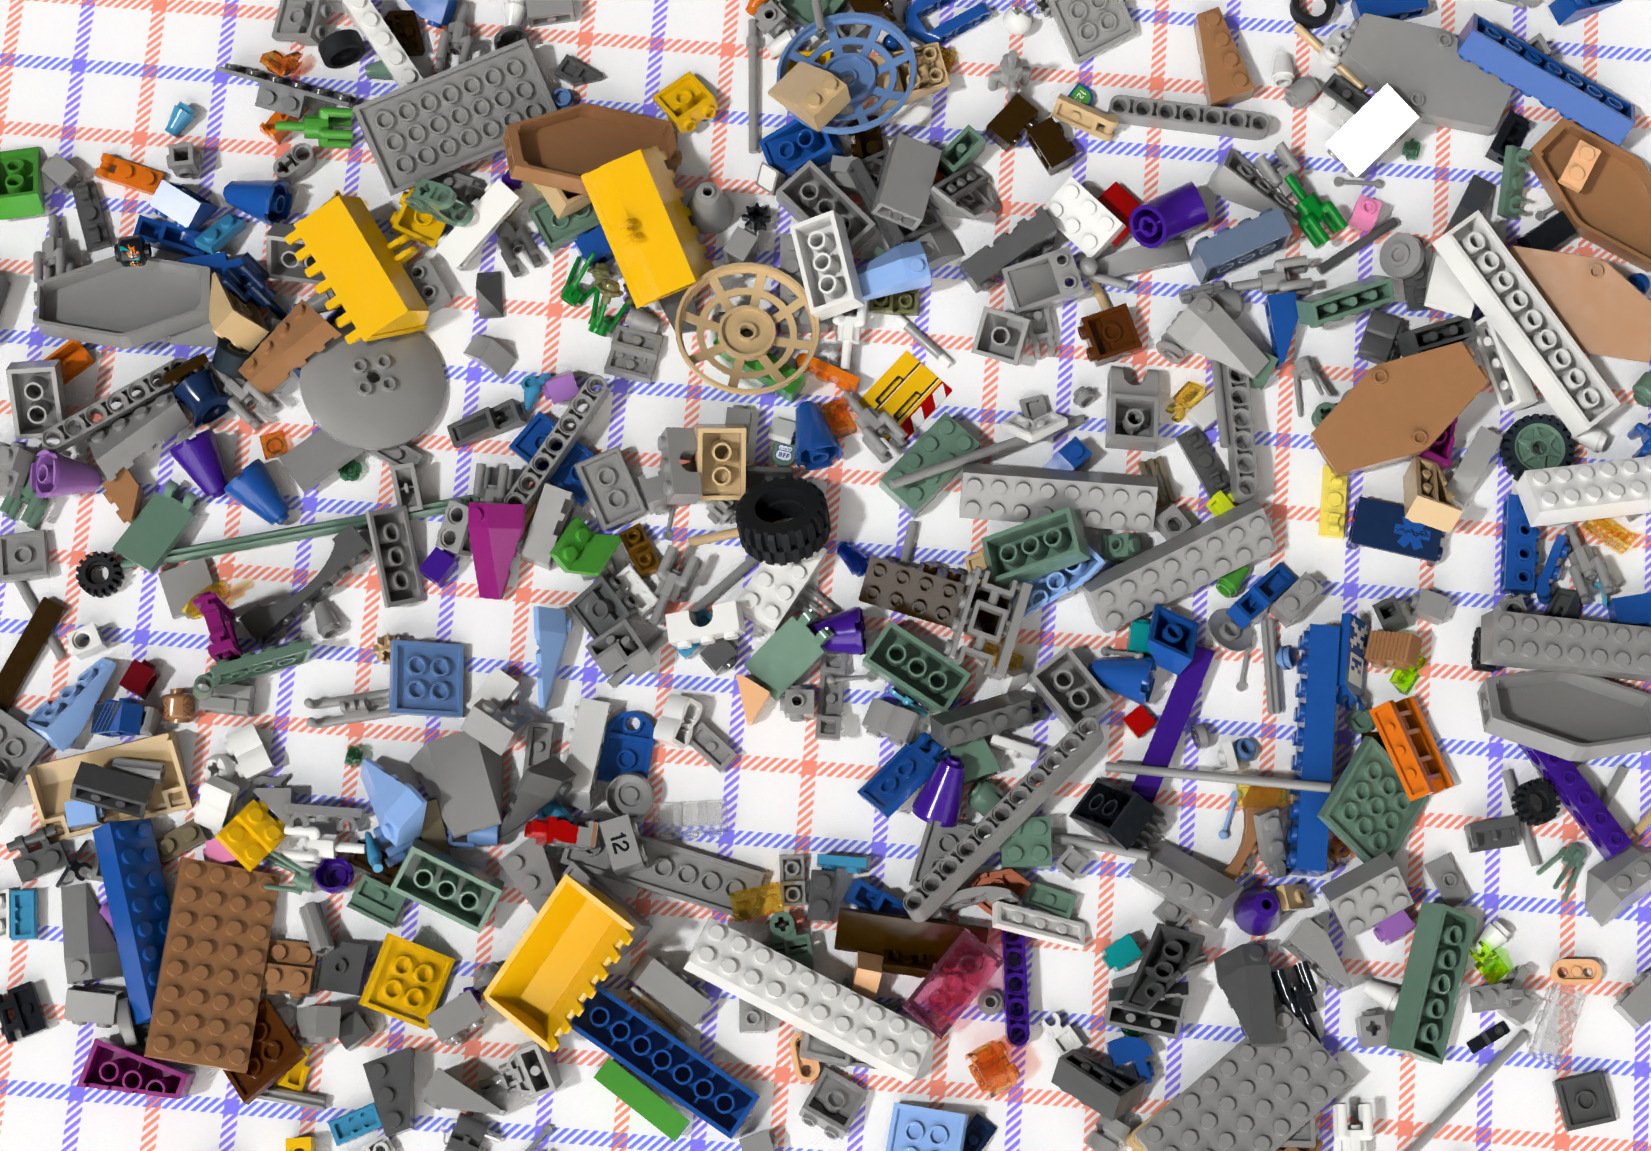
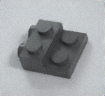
(603, 605)

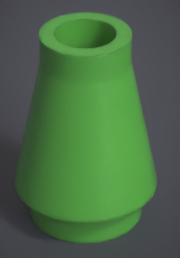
(1231, 582)

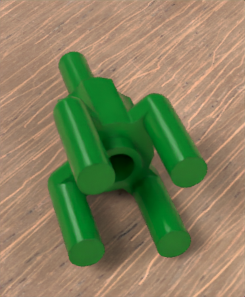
(1314, 212)

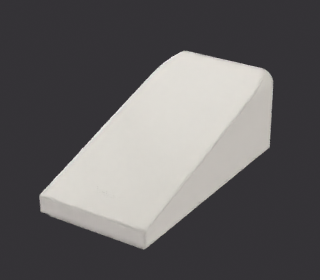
(1204, 413)

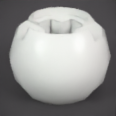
(1017, 20)
(220, 766)

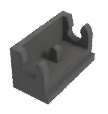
(1493, 834)

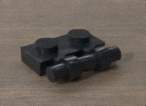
(27, 1010)

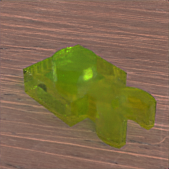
(1405, 680)
(1489, 964)

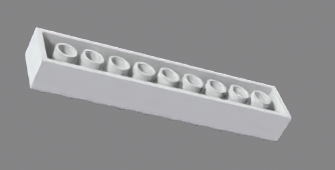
(1526, 324)
(809, 1001)

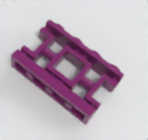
(221, 628)

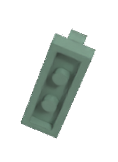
(1513, 182)

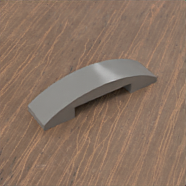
(1142, 259)
(830, 697)
(973, 896)

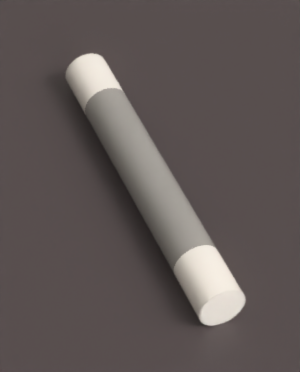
(923, 341)

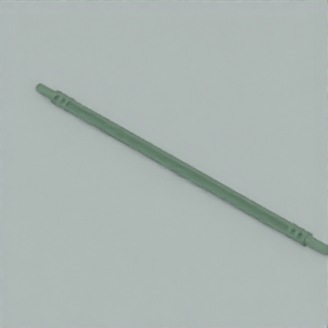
(289, 534)

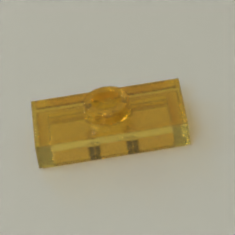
(1260, 797)

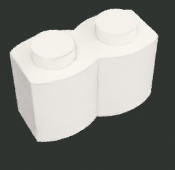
(677, 721)
(249, 751)
(215, 803)

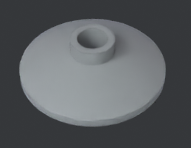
(1228, 633)

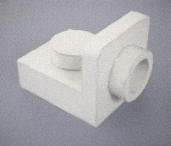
(1227, 757)

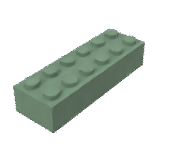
(1432, 982)

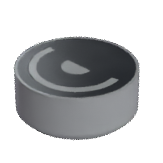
(1199, 736)

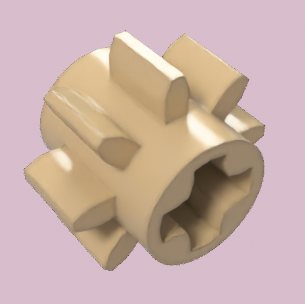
(382, 648)

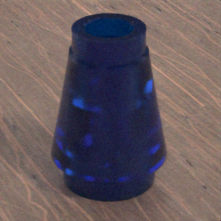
(853, 559)

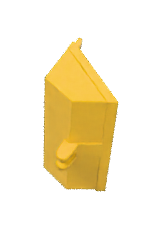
(647, 225)
(360, 270)
(560, 961)

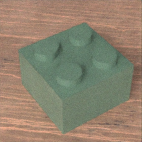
(1028, 846)

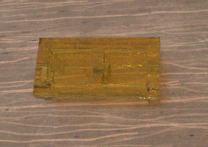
(1609, 534)
(756, 902)

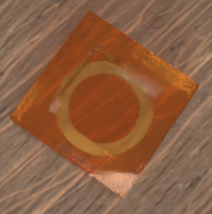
(274, 444)

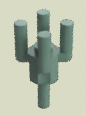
(34, 510)

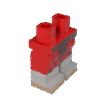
(562, 833)

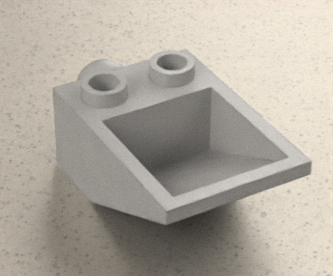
(1042, 280)

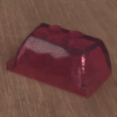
(953, 983)

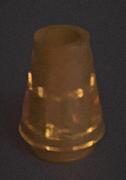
(1335, 856)

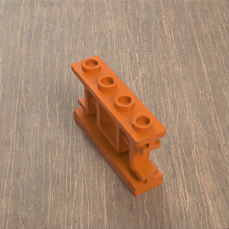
(1411, 748)

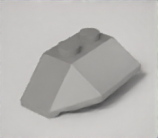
(964, 193)
(1618, 883)

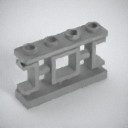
(1006, 629)

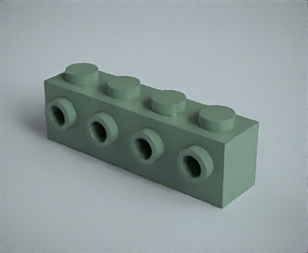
(1345, 300)

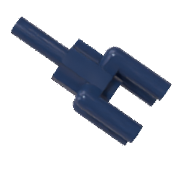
(254, 287)

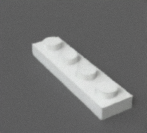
(1038, 925)

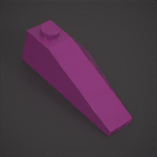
(494, 538)

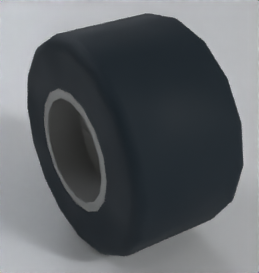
(230, 358)

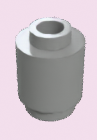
(1301, 91)

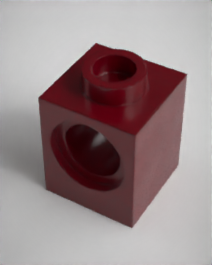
(140, 678)

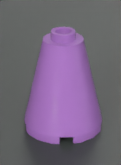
(61, 476)

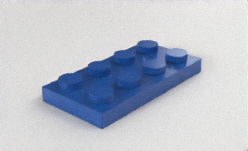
(565, 477)

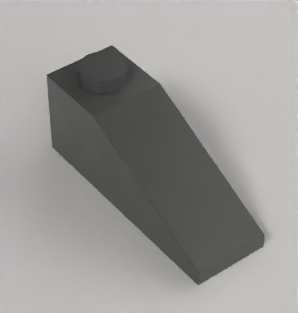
(1473, 199)

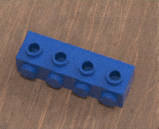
(1518, 550)

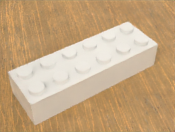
(1586, 491)

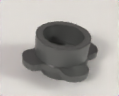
(1041, 712)

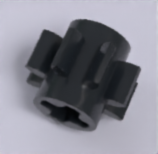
(756, 211)

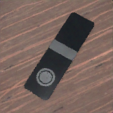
(1488, 1037)

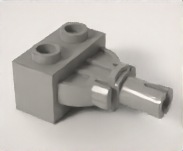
(528, 1069)

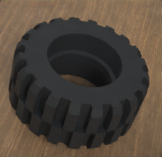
(785, 540)

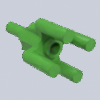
(321, 127)

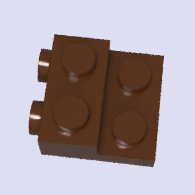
(1109, 334)

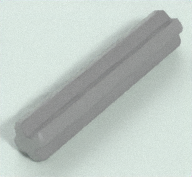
(294, 1098)

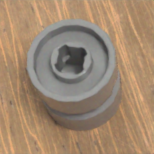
(1107, 1135)

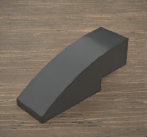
(487, 423)

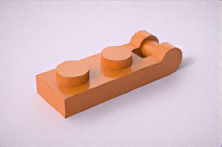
(129, 174)
(827, 372)

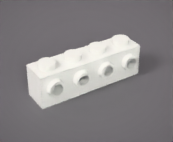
(489, 213)
(1506, 373)

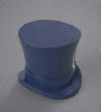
(202, 397)

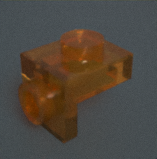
(280, 64)
(839, 418)

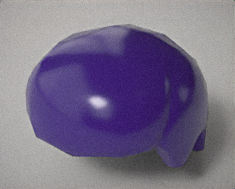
(334, 875)

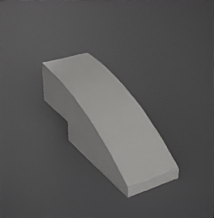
(1473, 464)

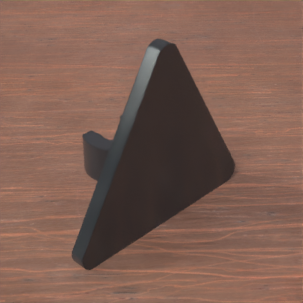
(75, 866)

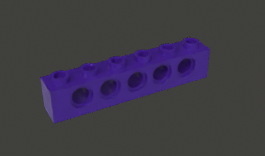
(1581, 802)

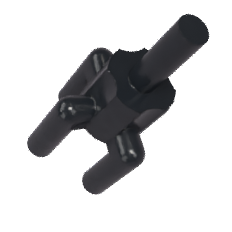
(1300, 996)

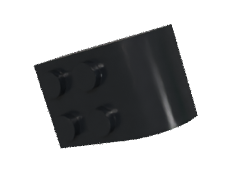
(1113, 813)

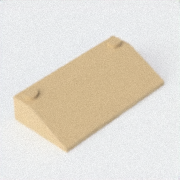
(52, 782)

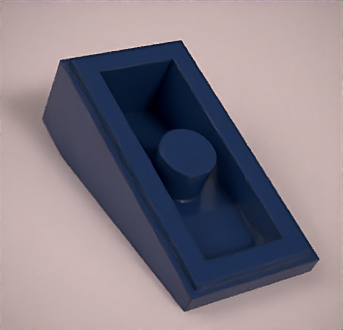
(978, 1134)

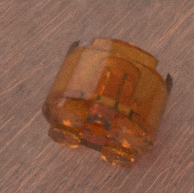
(992, 1068)

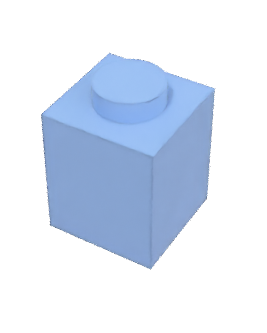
(83, 814)

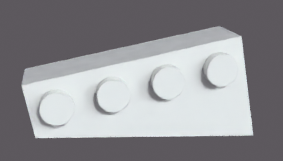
(585, 750)

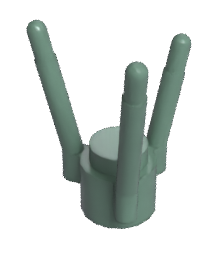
(1572, 858)
(302, 879)

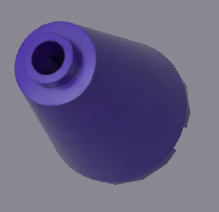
(203, 462)
(847, 629)
(942, 793)
(1257, 911)

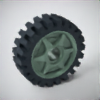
(1539, 432)

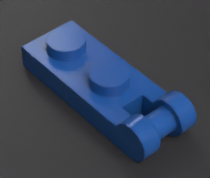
(1552, 569)

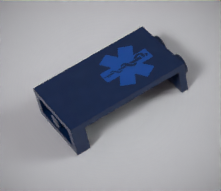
(1386, 529)

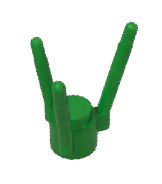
(572, 292)

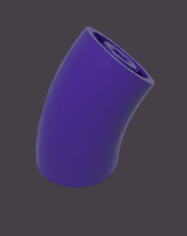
(1168, 216)

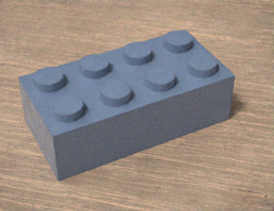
(1240, 245)

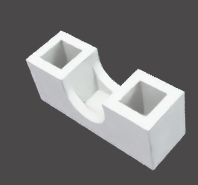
(725, 623)

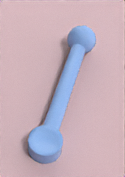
(1223, 834)

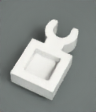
(1063, 1038)

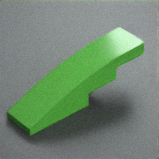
(642, 1099)

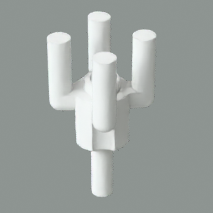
(848, 331)
(318, 845)
(1353, 1136)

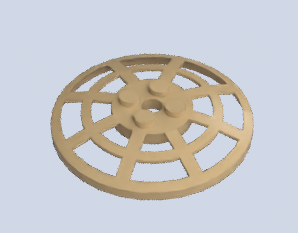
(750, 318)

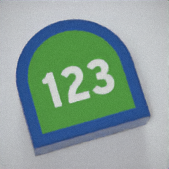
(1081, 94)

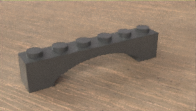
(348, 550)

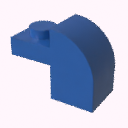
(1133, 1050)

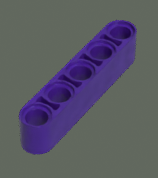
(1011, 997)

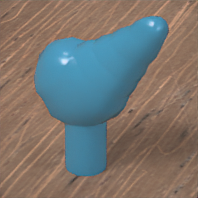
(532, 389)
(374, 854)

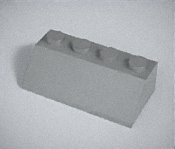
(1186, 883)

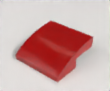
(1120, 204)

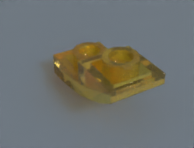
(219, 587)

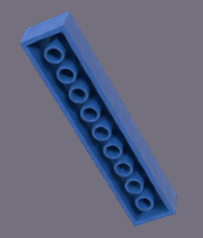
(1313, 747)

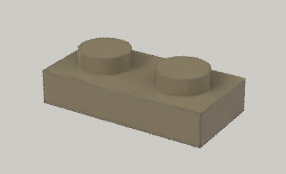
(180, 841)

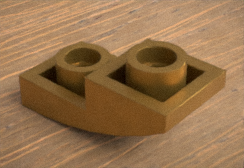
(640, 550)

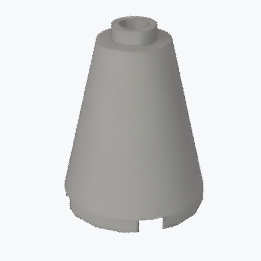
(710, 209)

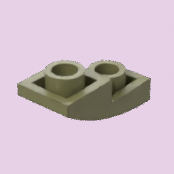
(902, 303)

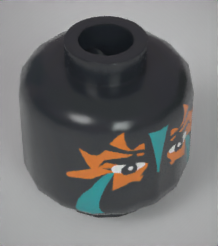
(132, 251)

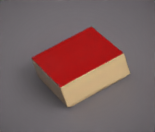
(1139, 721)

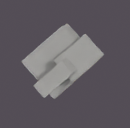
(840, 175)

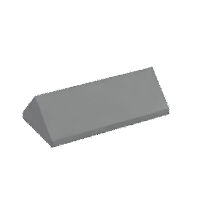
(395, 556)

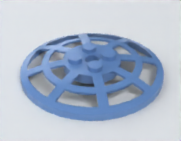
(857, 66)

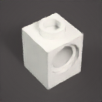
(96, 643)

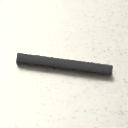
(1357, 245)

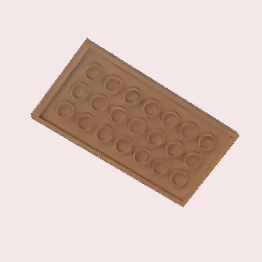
(212, 966)

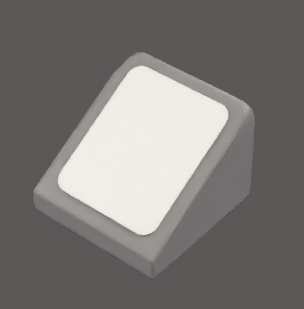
(769, 178)

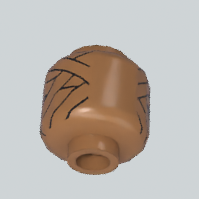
(178, 706)

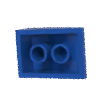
(797, 144)

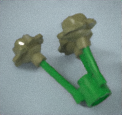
(609, 289)

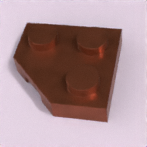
(1005, 879)

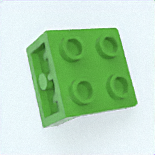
(582, 550)

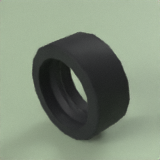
(1308, 21)
(341, 48)

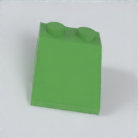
(21, 184)

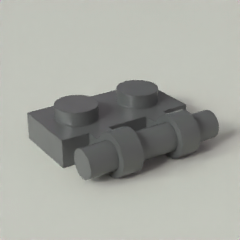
(41, 860)

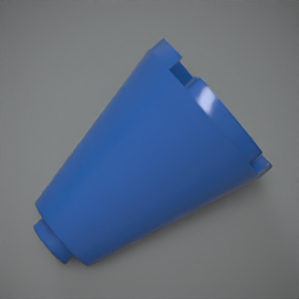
(260, 199)
(814, 438)
(259, 493)
(1126, 676)

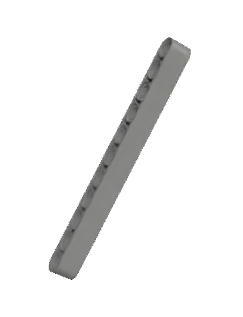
(1001, 830)

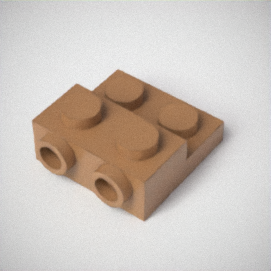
(289, 968)

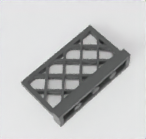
(868, 188)

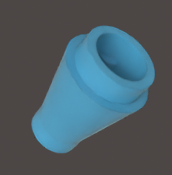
(179, 119)

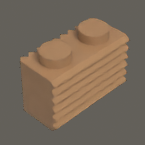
(1392, 649)

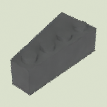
(1024, 243)

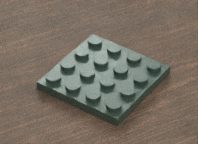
(1370, 804)

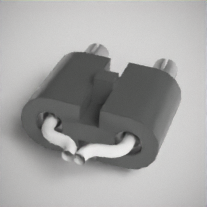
(467, 1134)

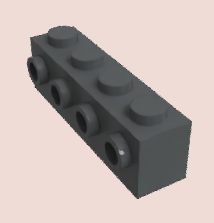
(981, 719)

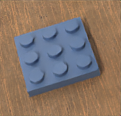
(426, 679)

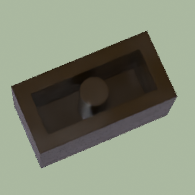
(1012, 123)
(1051, 145)

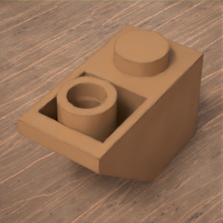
(126, 494)

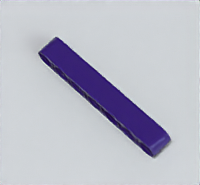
(1173, 721)

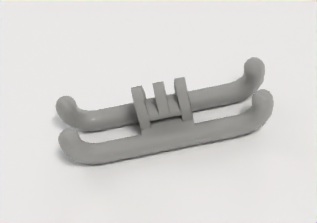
(353, 706)

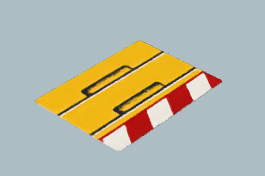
(906, 393)

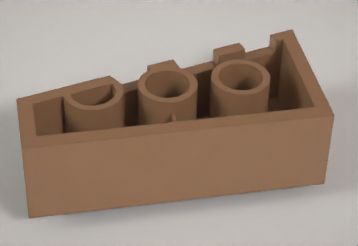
(1221, 64)
(288, 347)

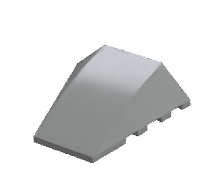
(464, 780)

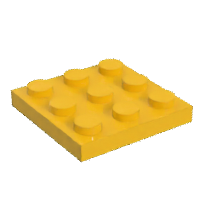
(406, 981)

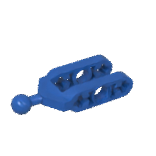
(948, 30)

